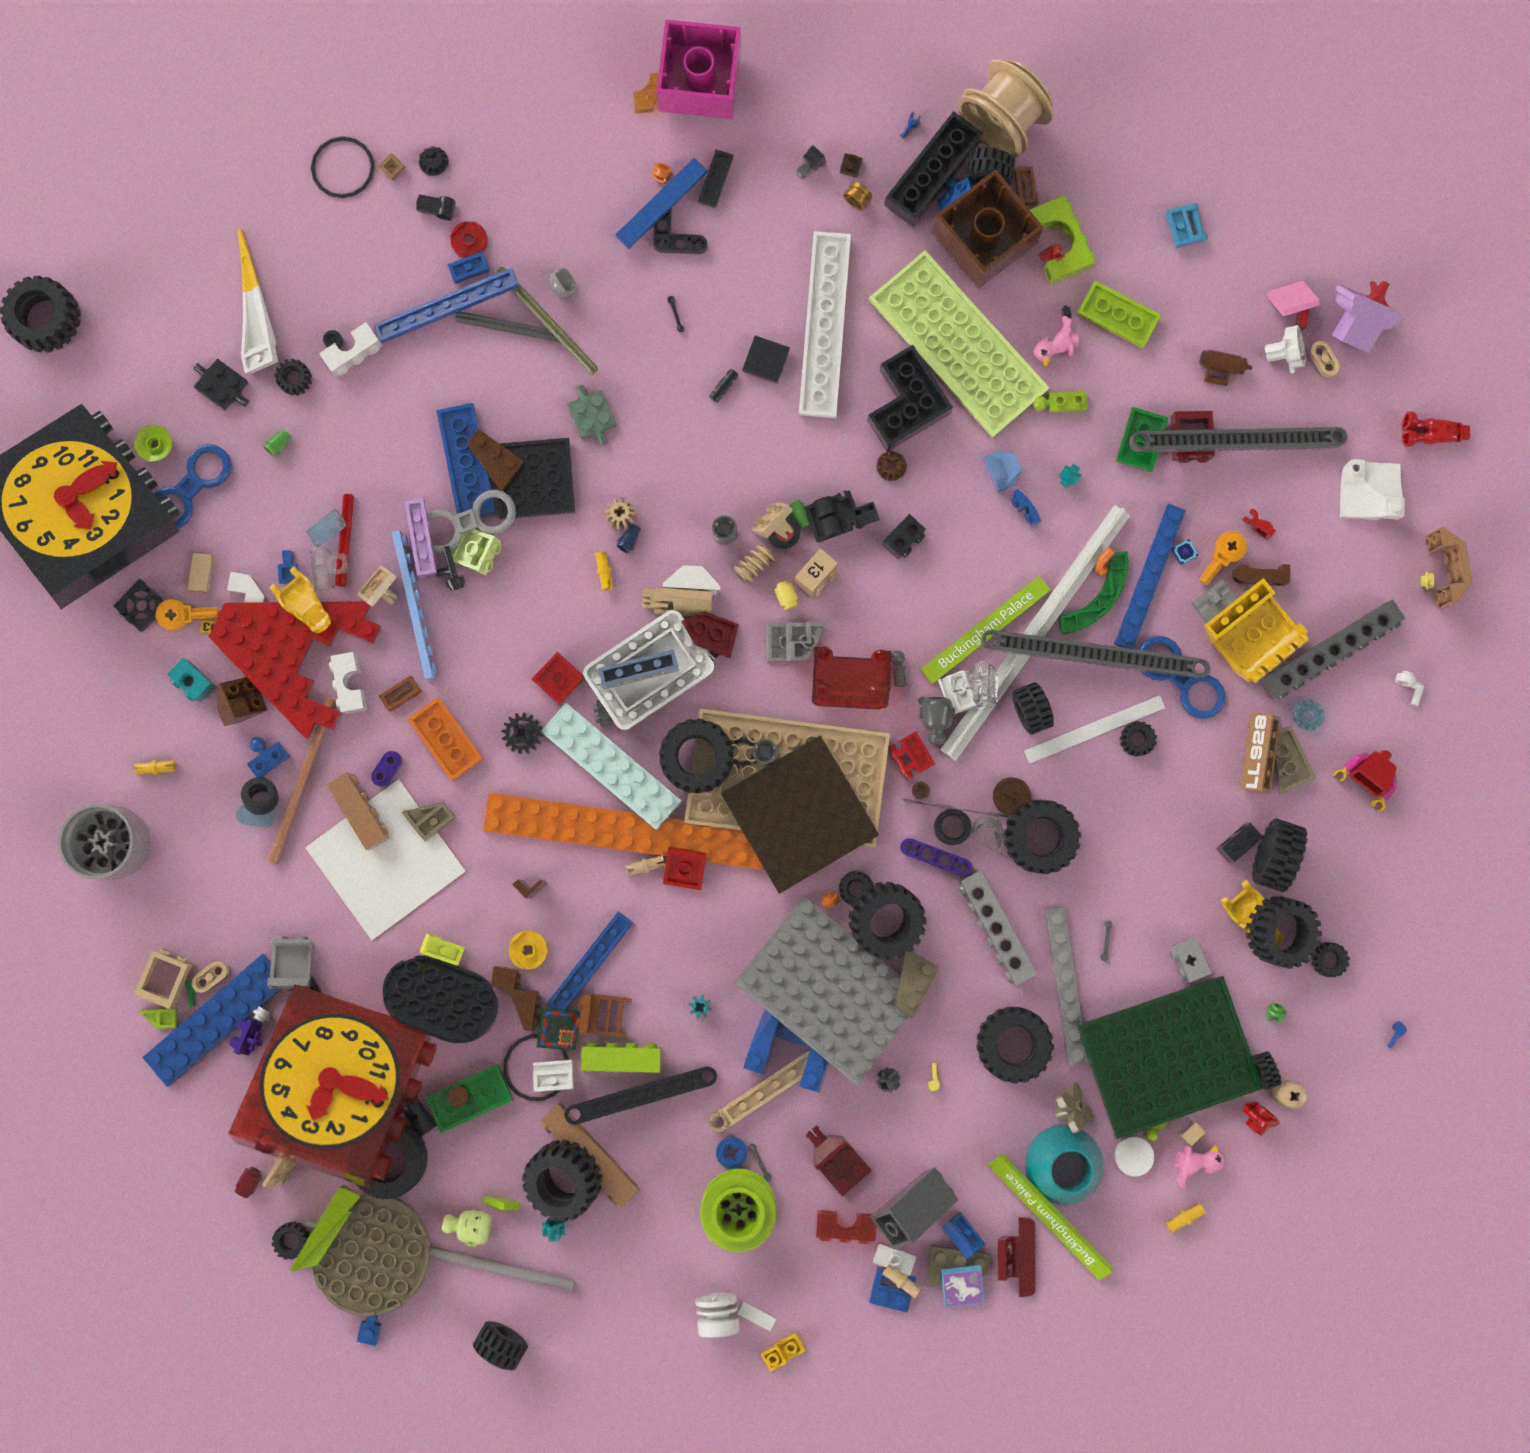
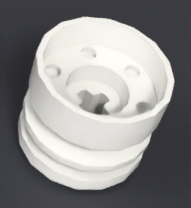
(718, 1317)

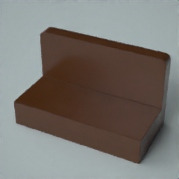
(525, 890)

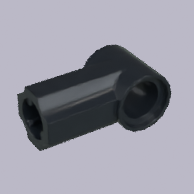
(441, 207)

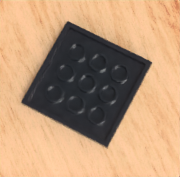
(544, 480)

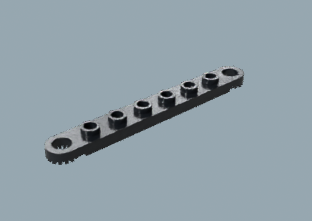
(640, 1095)

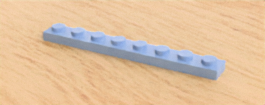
(416, 612)

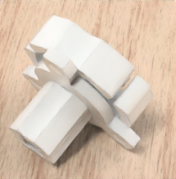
(1289, 348)

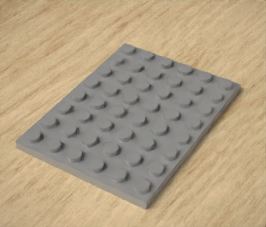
(826, 990)

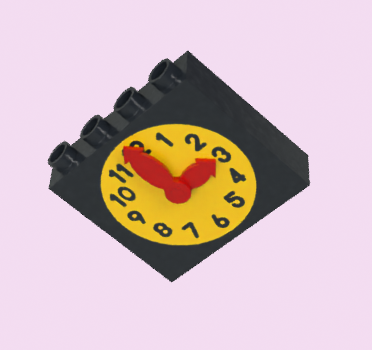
(79, 505)

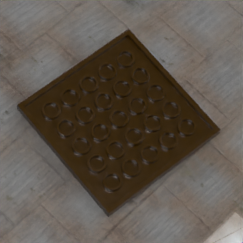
(799, 814)

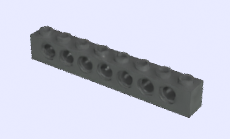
(1388, 612)

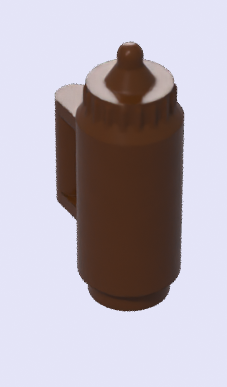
(1222, 362)

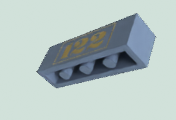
(638, 669)

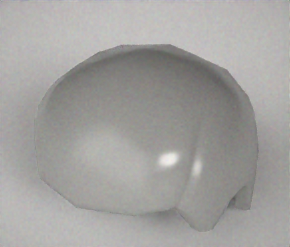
(562, 283)

